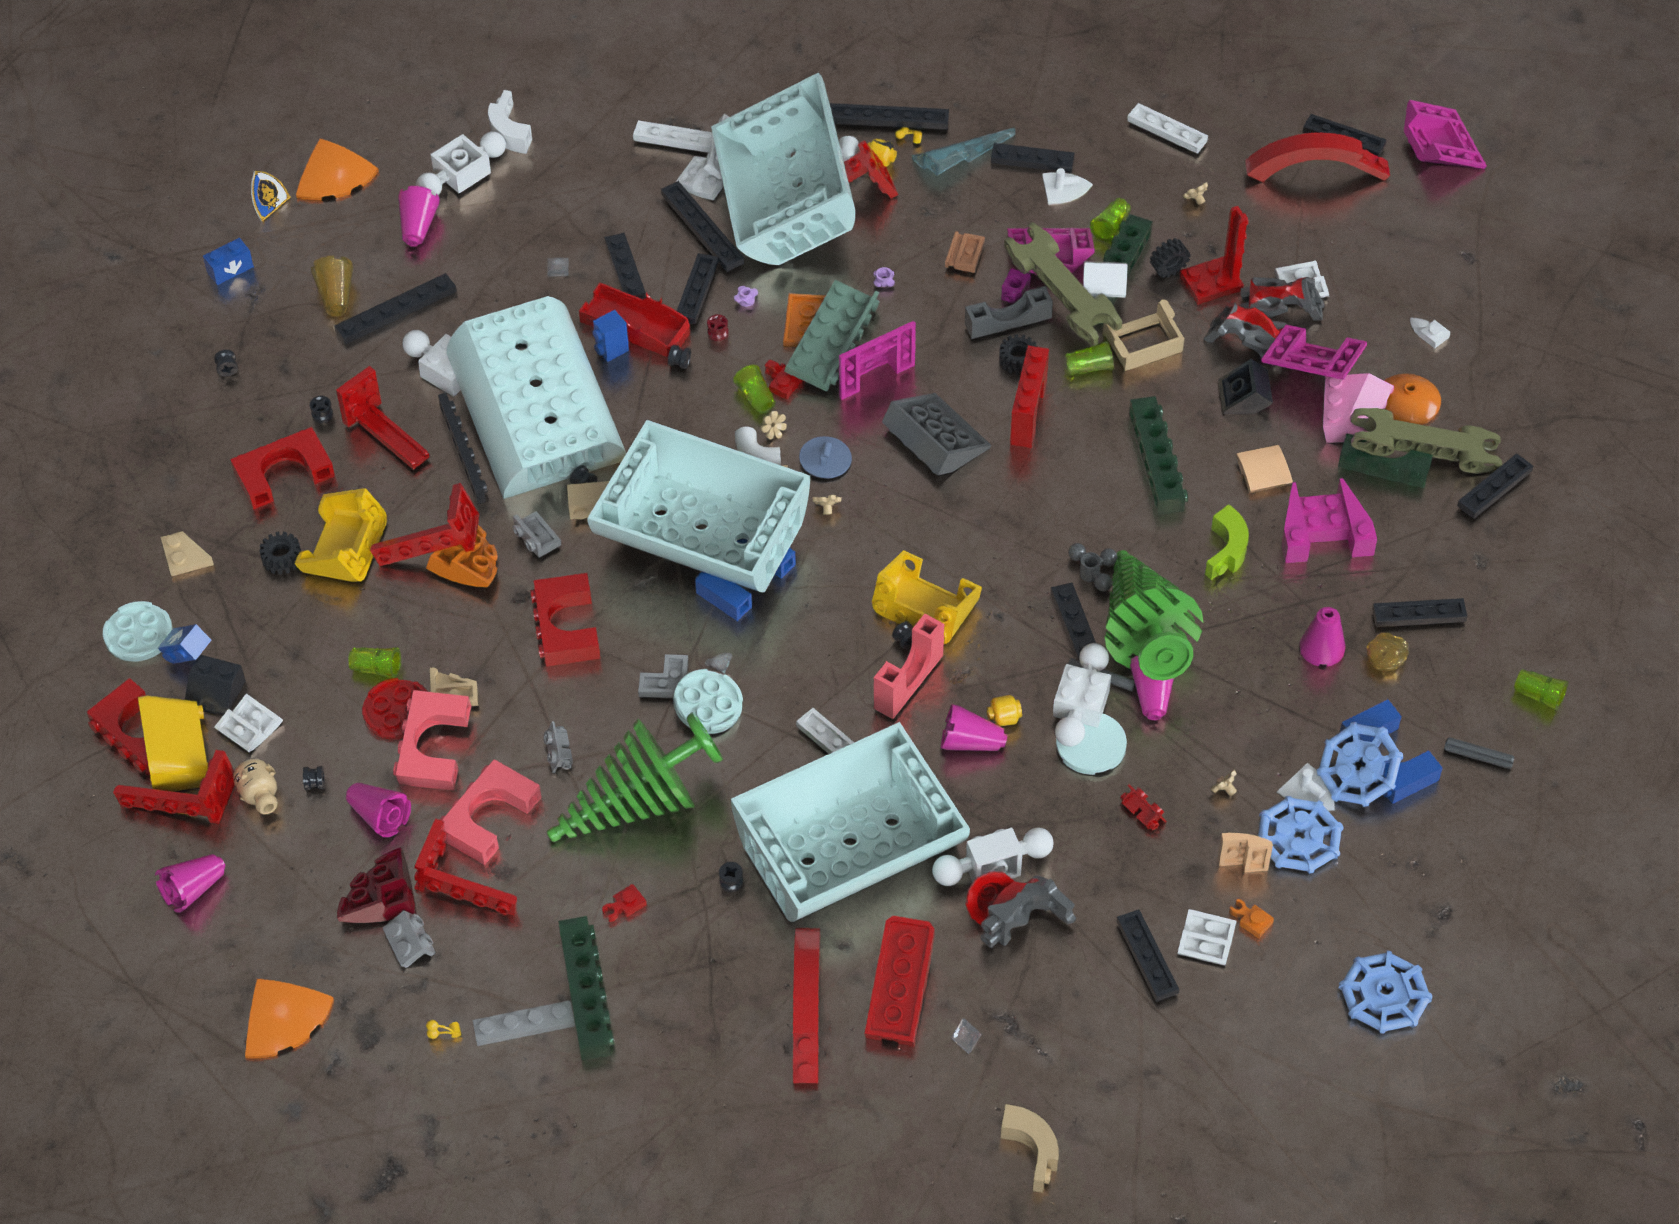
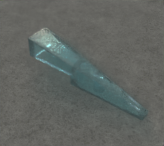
(945, 157)

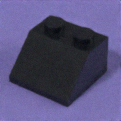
(1245, 389)
(214, 684)

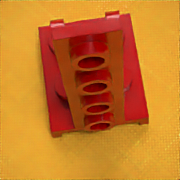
(867, 161)
(1220, 275)
(359, 403)
(461, 530)
(210, 801)
(456, 887)

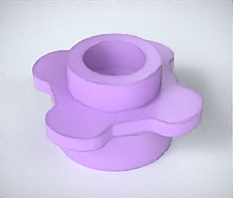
(884, 277)
(746, 296)

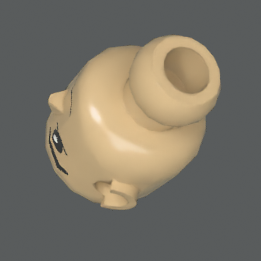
(257, 784)

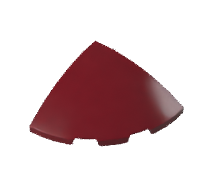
(379, 892)

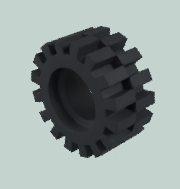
(1170, 257)
(1014, 345)
(277, 543)

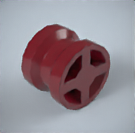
(717, 327)

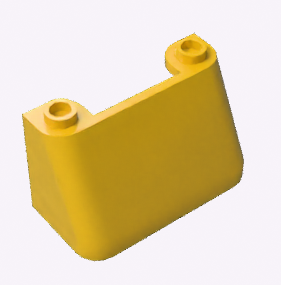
(351, 528)
(173, 742)

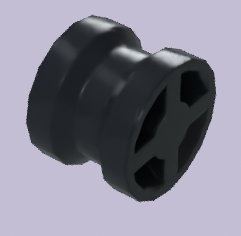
(679, 356)
(225, 363)
(321, 409)
(582, 475)
(903, 634)
(313, 778)
(731, 883)

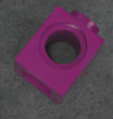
(1015, 286)

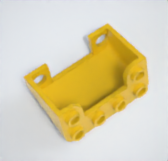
(906, 597)

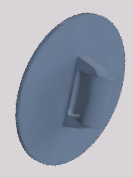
(825, 457)

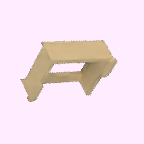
(1153, 353)

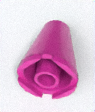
(416, 211)
(1324, 638)
(1152, 693)
(971, 732)
(379, 807)
(188, 880)

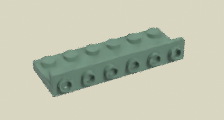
(831, 334)

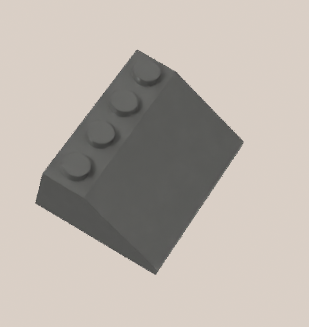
(934, 432)

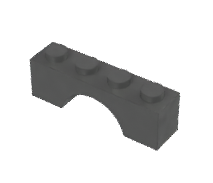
(1031, 308)

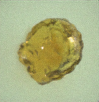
(1395, 648)

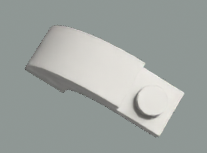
(516, 135)

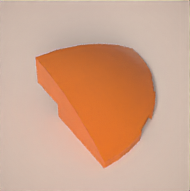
(333, 172)
(468, 568)
(283, 1017)

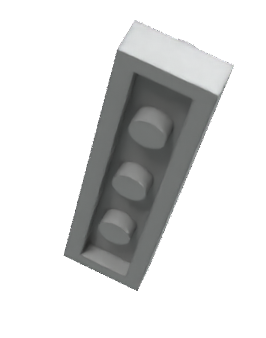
(523, 1023)

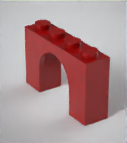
(1029, 390)
(299, 447)
(562, 645)
(110, 718)

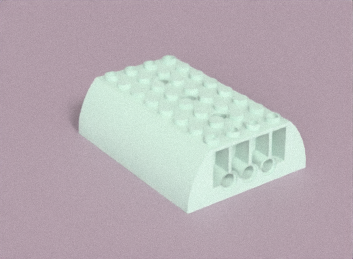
(760, 178)
(512, 413)
(706, 486)
(840, 799)

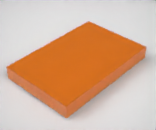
(799, 314)

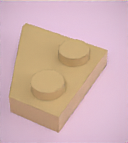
(184, 554)
(453, 685)

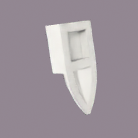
(1430, 332)

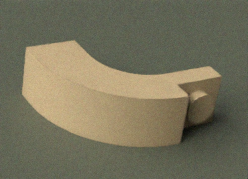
(1029, 1128)

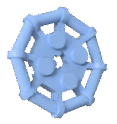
(1352, 753)
(1306, 824)
(1380, 1003)

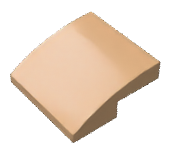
(1264, 468)
(1245, 849)

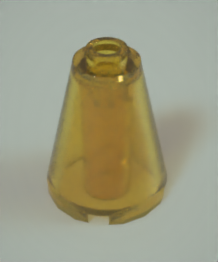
(333, 283)

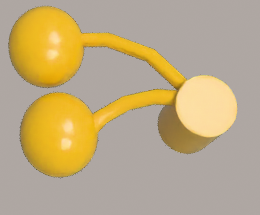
(905, 130)
(433, 1032)

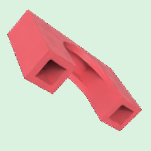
(896, 685)
(424, 712)
(494, 783)

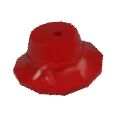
(984, 893)

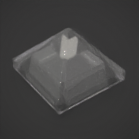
(558, 267)
(720, 662)
(966, 1036)

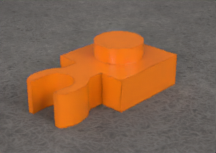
(1253, 920)

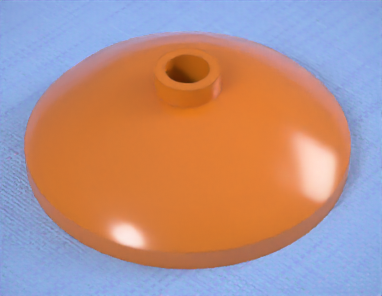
(1413, 399)

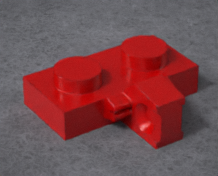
(783, 383)

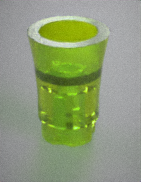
(1110, 219)
(1090, 359)
(754, 387)
(376, 661)
(1541, 688)

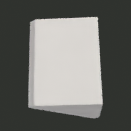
(1105, 278)

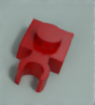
(626, 902)

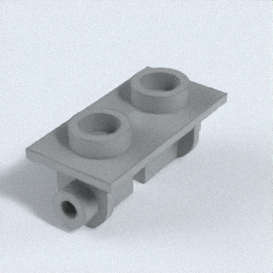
(555, 740)

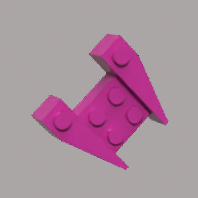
(1326, 519)

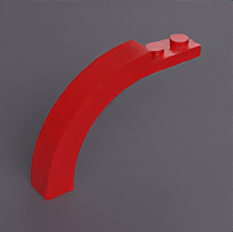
(1314, 147)
(806, 1005)

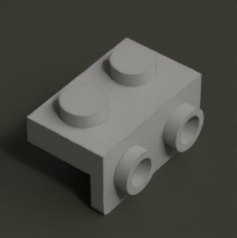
(536, 534)
(408, 938)

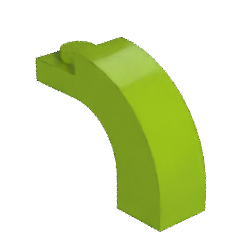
(1234, 532)

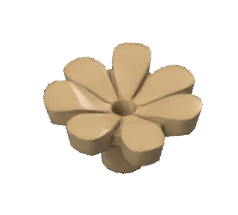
(1197, 194)
(773, 424)
(827, 503)
(1225, 784)

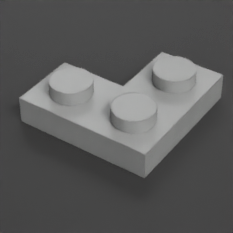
(664, 684)

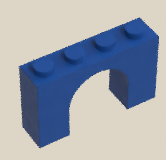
(730, 596)
(1412, 774)

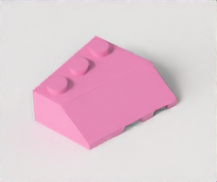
(1350, 394)

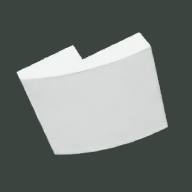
(699, 181)
(1302, 270)
(248, 723)
(1207, 937)

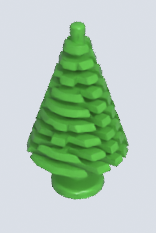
(1147, 620)
(653, 769)

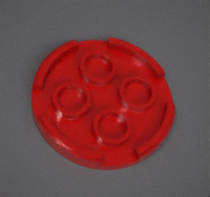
(387, 707)

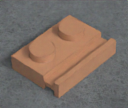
(965, 252)

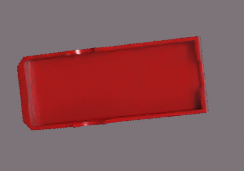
(647, 320)
(900, 980)

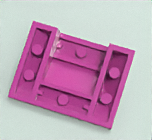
(1440, 136)
(1074, 244)
(894, 348)
(1293, 352)

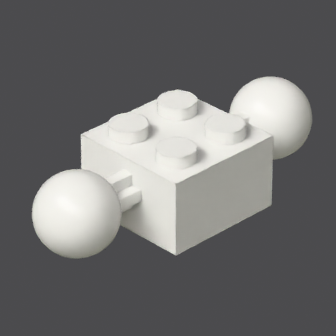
(462, 162)
(435, 363)
(1082, 695)
(993, 853)

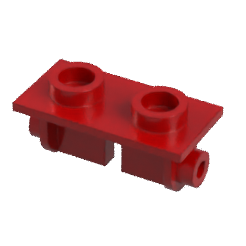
(1150, 813)

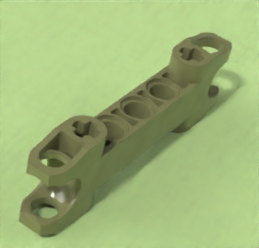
(1084, 309)
(1387, 435)

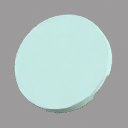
(136, 631)
(712, 699)
(1099, 750)

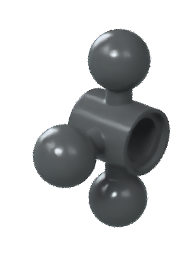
(1091, 563)

